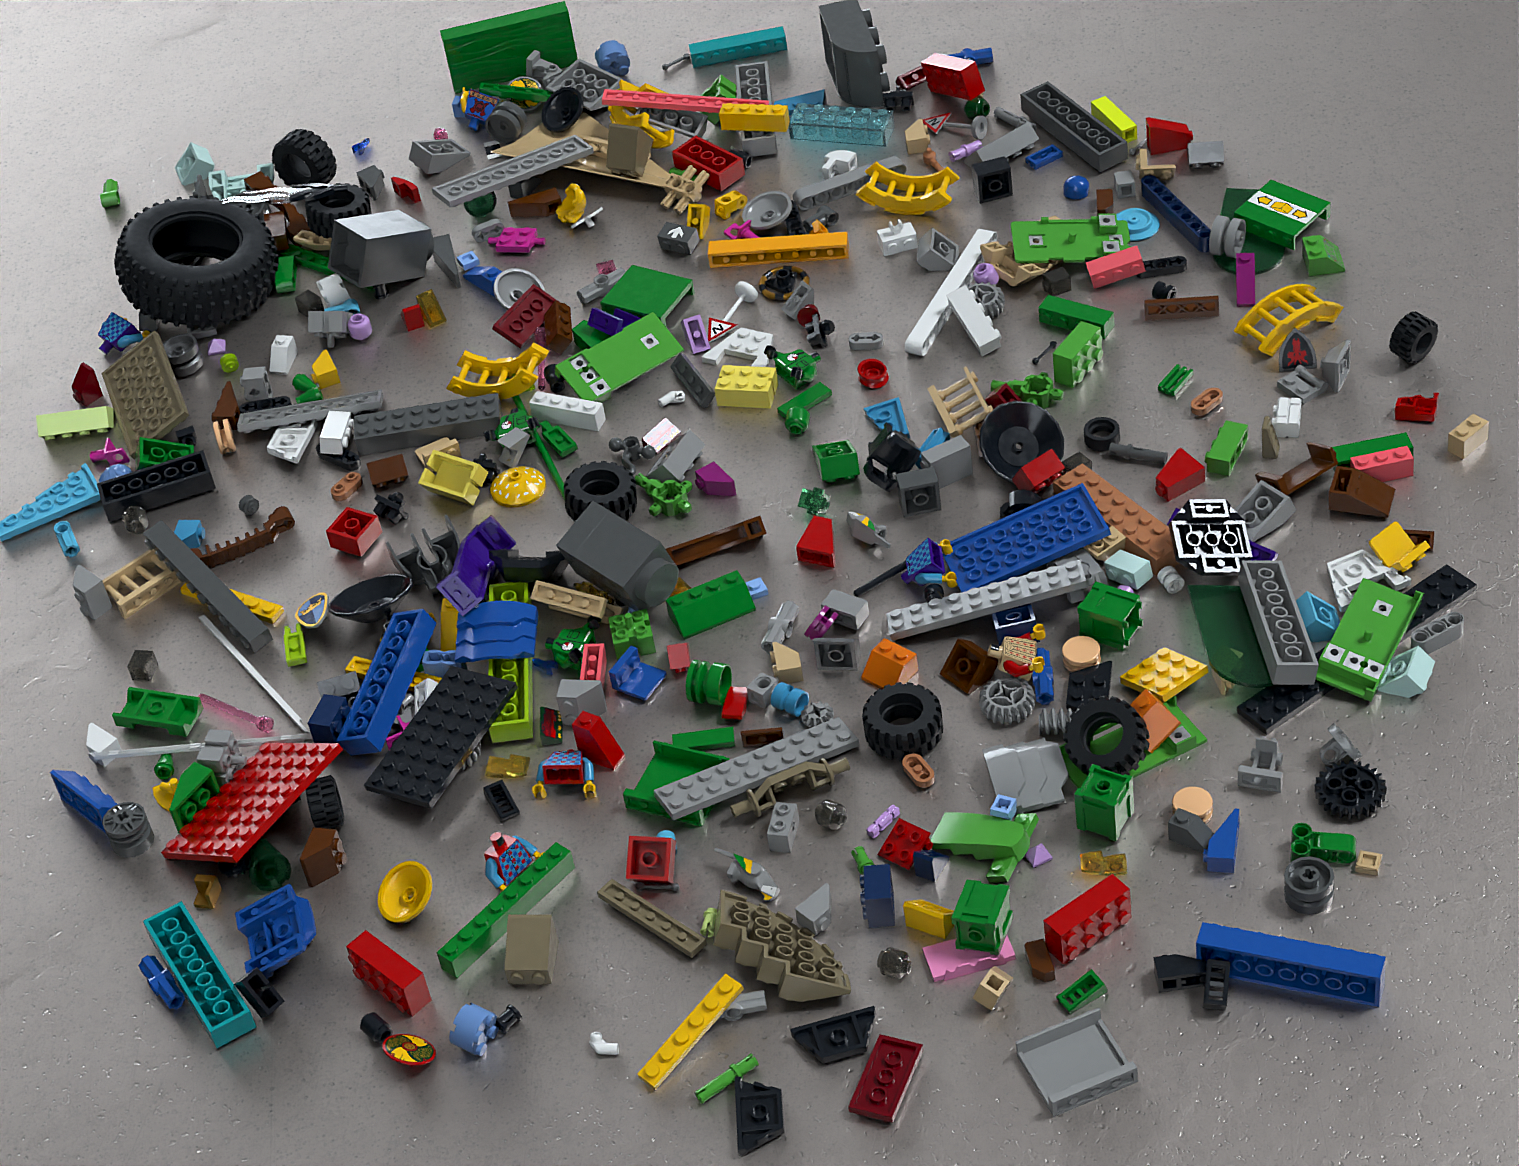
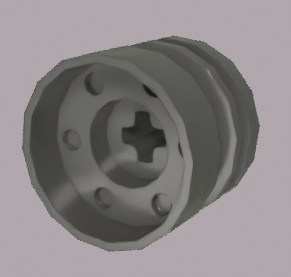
(128, 829)

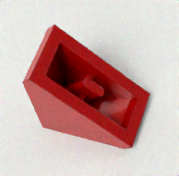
(412, 317)

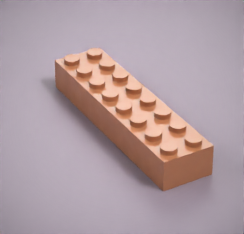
(1143, 532)

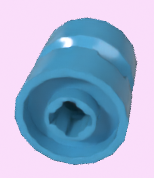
(789, 698)

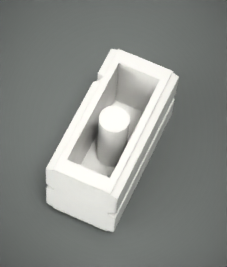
(1287, 417)

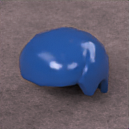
(1076, 187)

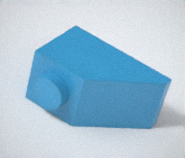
(190, 532)

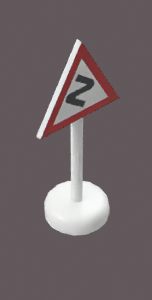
(718, 327)

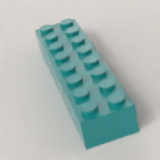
(199, 974)

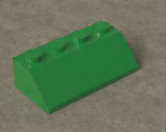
(710, 604)

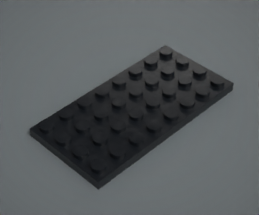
(441, 737)

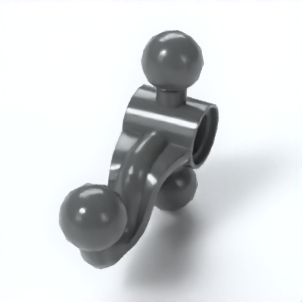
(632, 451)

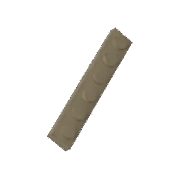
(652, 918)

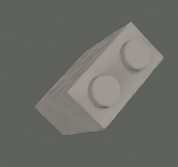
(950, 460)

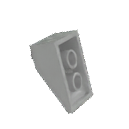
(436, 155)
(1264, 510)

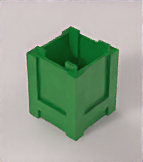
(1110, 615)
(1104, 802)
(982, 917)

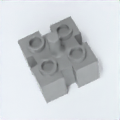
(329, 324)
(221, 755)

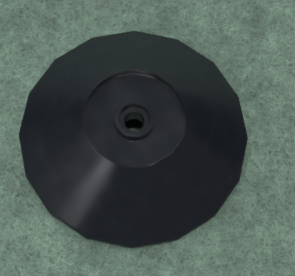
(1022, 425)
(371, 598)

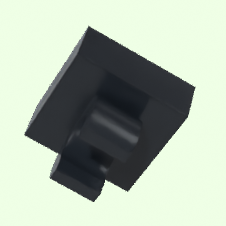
(186, 434)

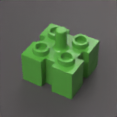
(721, 88)
(632, 631)

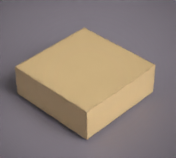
(1368, 863)

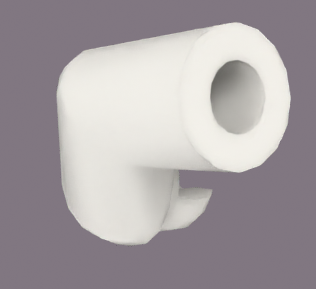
(671, 397)
(601, 1046)

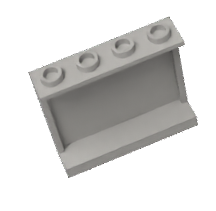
(1075, 1062)

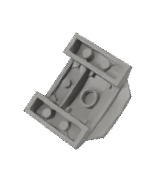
(1028, 773)

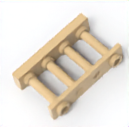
(945, 407)
(147, 592)
(574, 602)

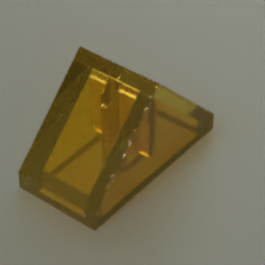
(430, 308)

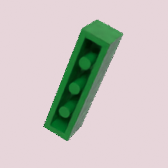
(1069, 314)
(1347, 451)

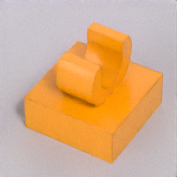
(818, 228)

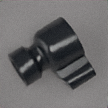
(556, 384)

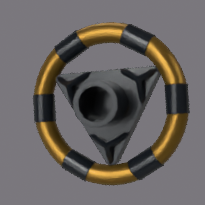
(783, 283)

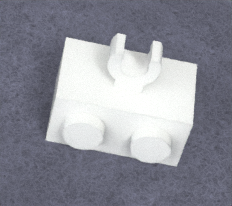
(897, 238)

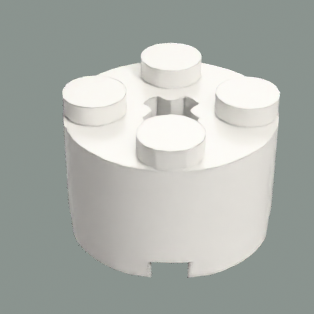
(333, 290)

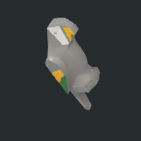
(866, 530)
(751, 874)

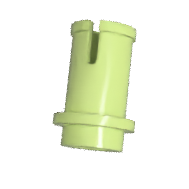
(709, 922)

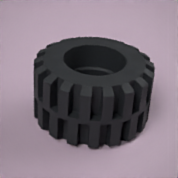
(1413, 337)
(325, 803)

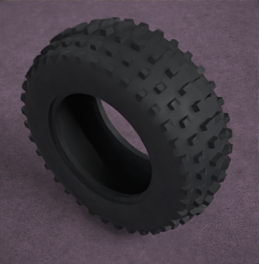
(196, 293)

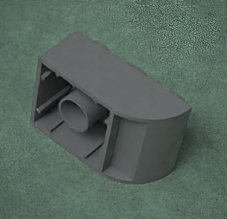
(854, 53)

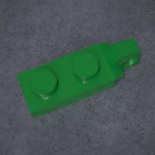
(558, 439)

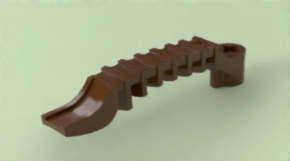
(278, 522)

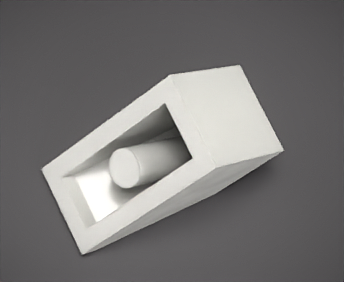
(282, 354)
(100, 741)

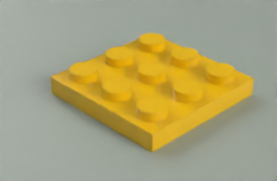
(1164, 674)

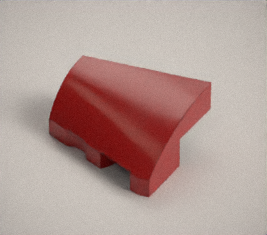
(1417, 408)

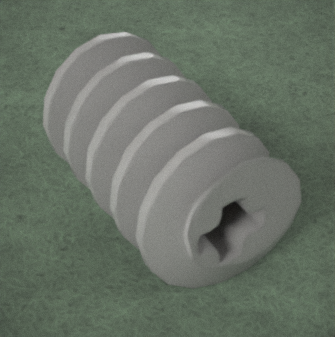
(1054, 721)

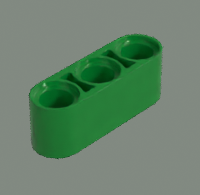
(286, 274)

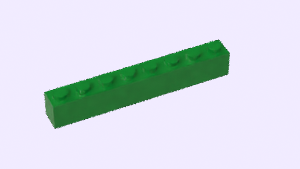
(516, 899)

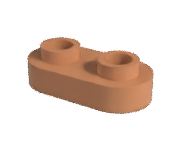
(1206, 401)
(346, 486)
(918, 770)

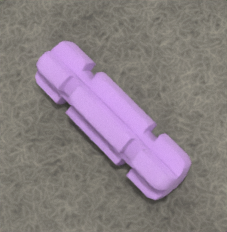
(883, 821)

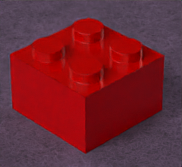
(1039, 472)
(354, 531)
(650, 859)

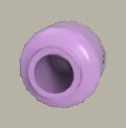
(985, 273)
(359, 326)

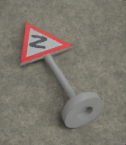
(978, 127)

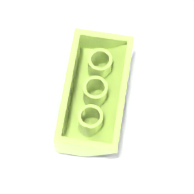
(74, 422)

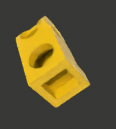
(729, 203)

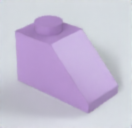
(695, 334)

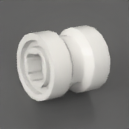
(1170, 579)

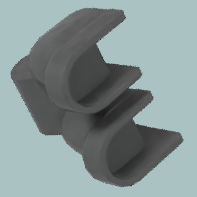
(414, 564)

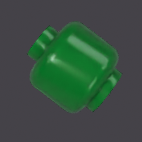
(797, 420)

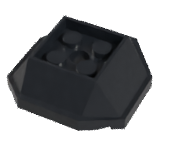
(1210, 538)
(529, 569)

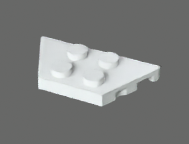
(291, 441)

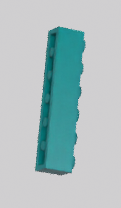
(738, 46)

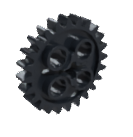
(1350, 789)

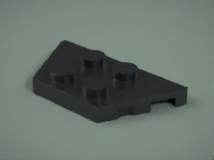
(1088, 684)
(838, 1035)
(757, 1114)

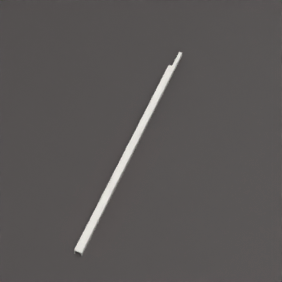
(249, 668)
(197, 746)

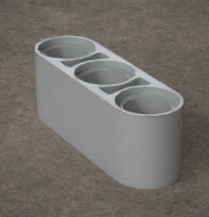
(1438, 632)

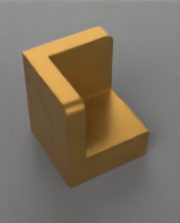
(208, 891)

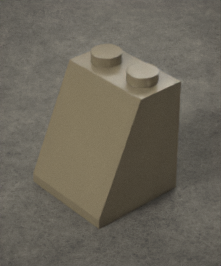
(627, 150)
(530, 949)

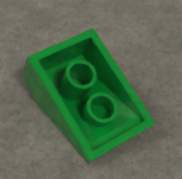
(153, 452)
(836, 460)
(193, 791)

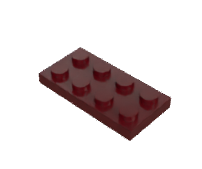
(524, 316)
(886, 1078)

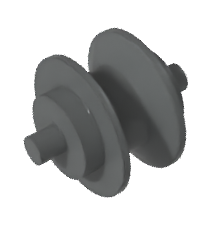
(249, 505)

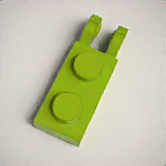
(295, 646)

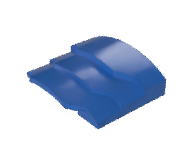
(497, 631)
(276, 929)

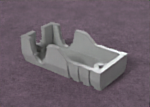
(1092, 571)

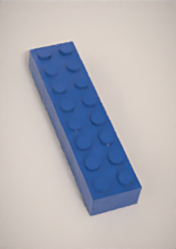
(386, 682)
(1295, 964)

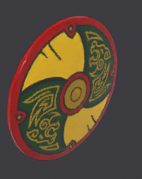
(409, 1049)

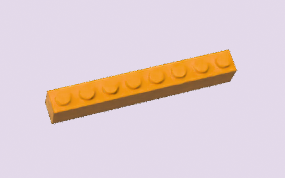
(778, 249)

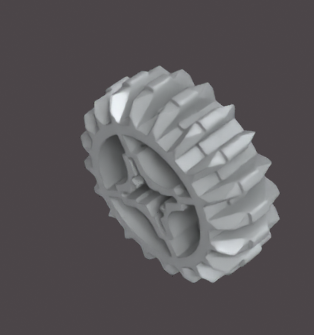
(990, 298)
(1007, 700)

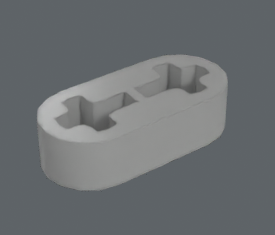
(488, 230)
(866, 341)

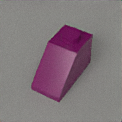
(715, 481)

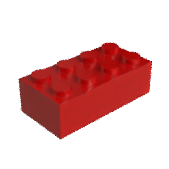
(952, 76)
(719, 163)
(1087, 919)
(388, 973)

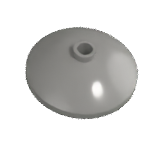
(767, 210)
(513, 284)

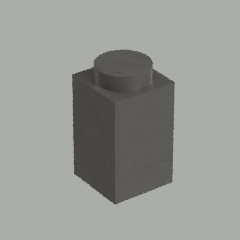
(380, 248)
(619, 558)

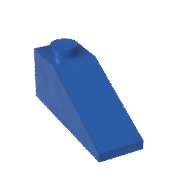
(483, 277)
(1223, 846)

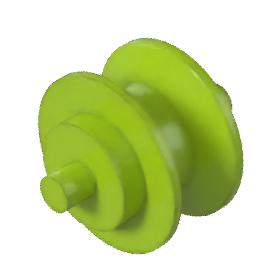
(229, 363)

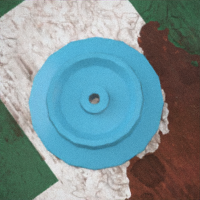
(1140, 222)

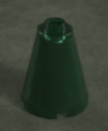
(481, 205)
(267, 866)

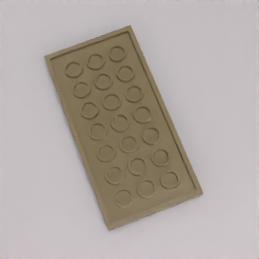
(145, 393)

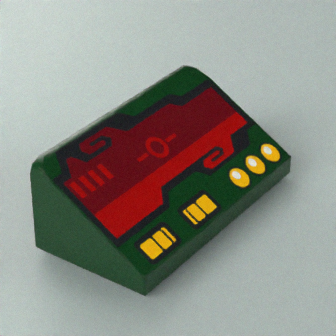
(550, 726)

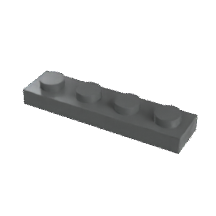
(693, 380)

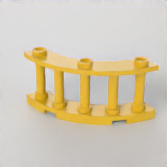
(620, 116)
(907, 205)
(1313, 310)
(522, 366)

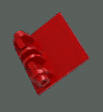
(902, 843)

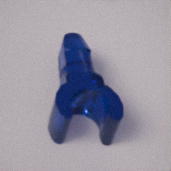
(360, 147)
(545, 665)

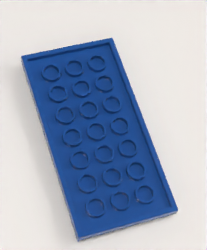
(1026, 539)

